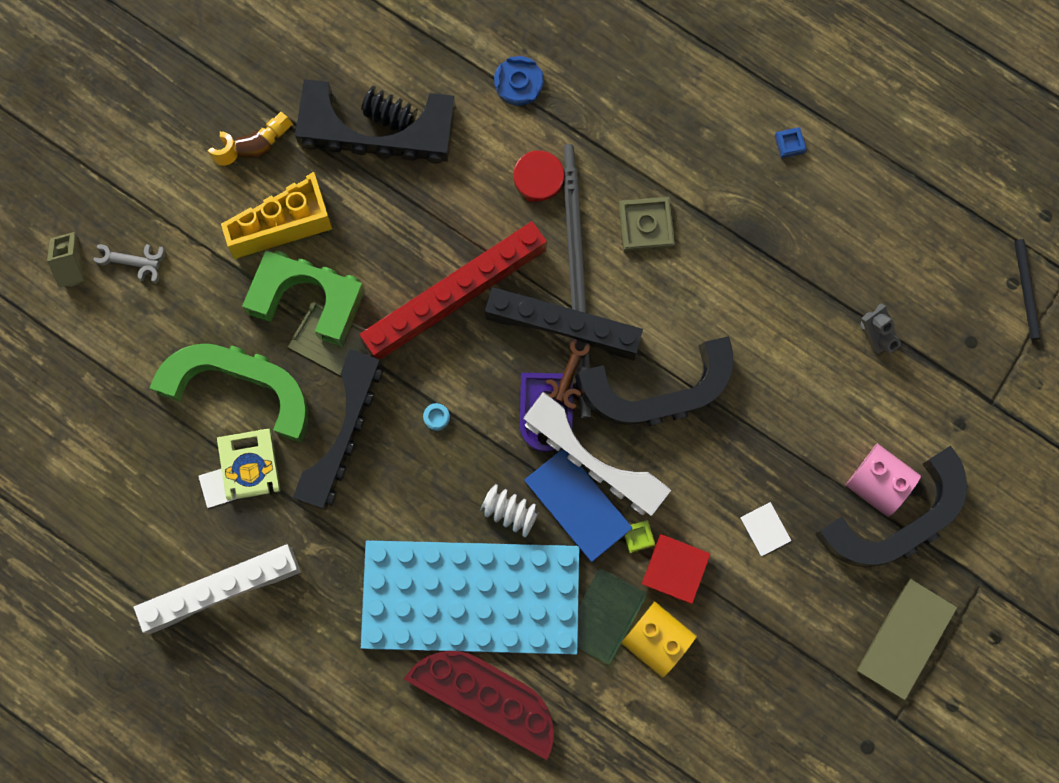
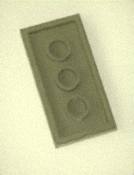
(906, 639)

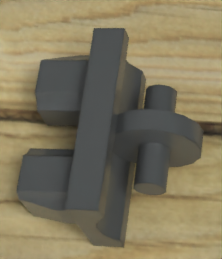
(880, 330)

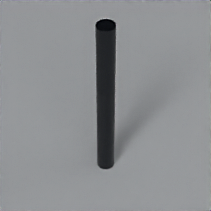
(1027, 289)

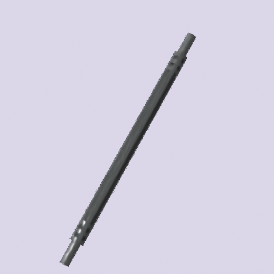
(575, 253)

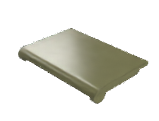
(320, 351)

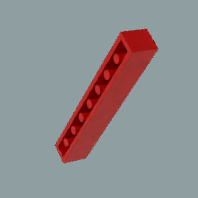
(453, 291)

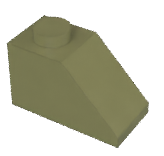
(66, 260)

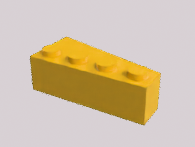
(279, 220)

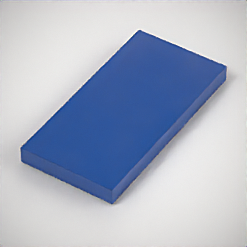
(578, 505)

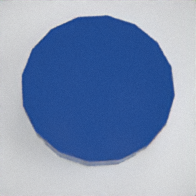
(518, 80)

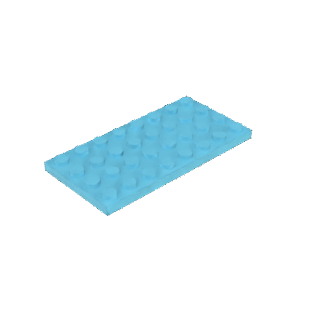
(470, 597)

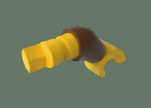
(251, 145)

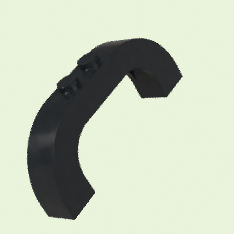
(717, 370)
(951, 492)

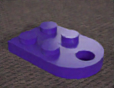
(531, 388)

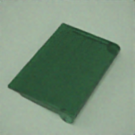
(606, 615)

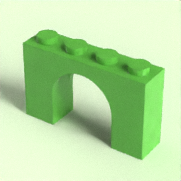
(280, 273)

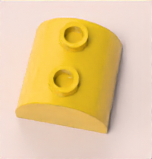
(659, 640)

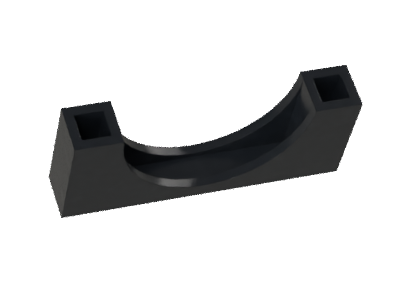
(424, 139)

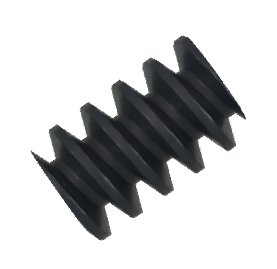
(387, 111)

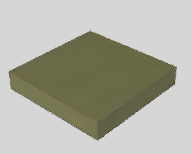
(646, 224)

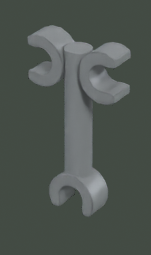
(148, 264)

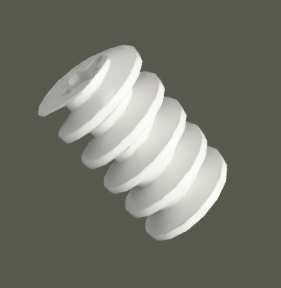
(509, 510)

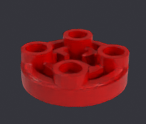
(538, 176)

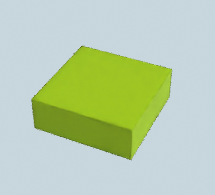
(639, 537)

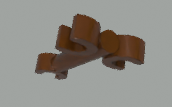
(562, 393)

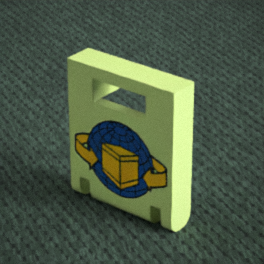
(248, 468)

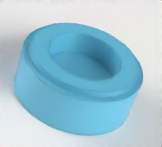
(436, 417)

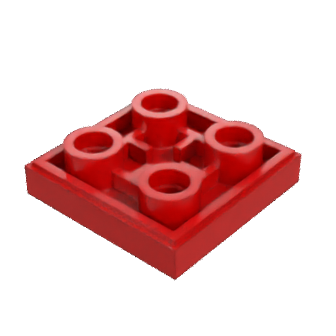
(675, 569)

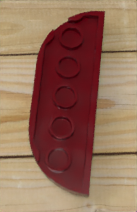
(487, 697)

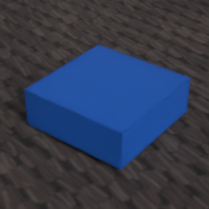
(790, 142)

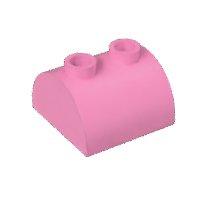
(883, 480)

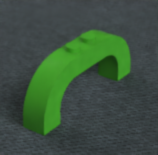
(187, 362)

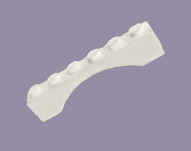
(639, 487)
(206, 592)

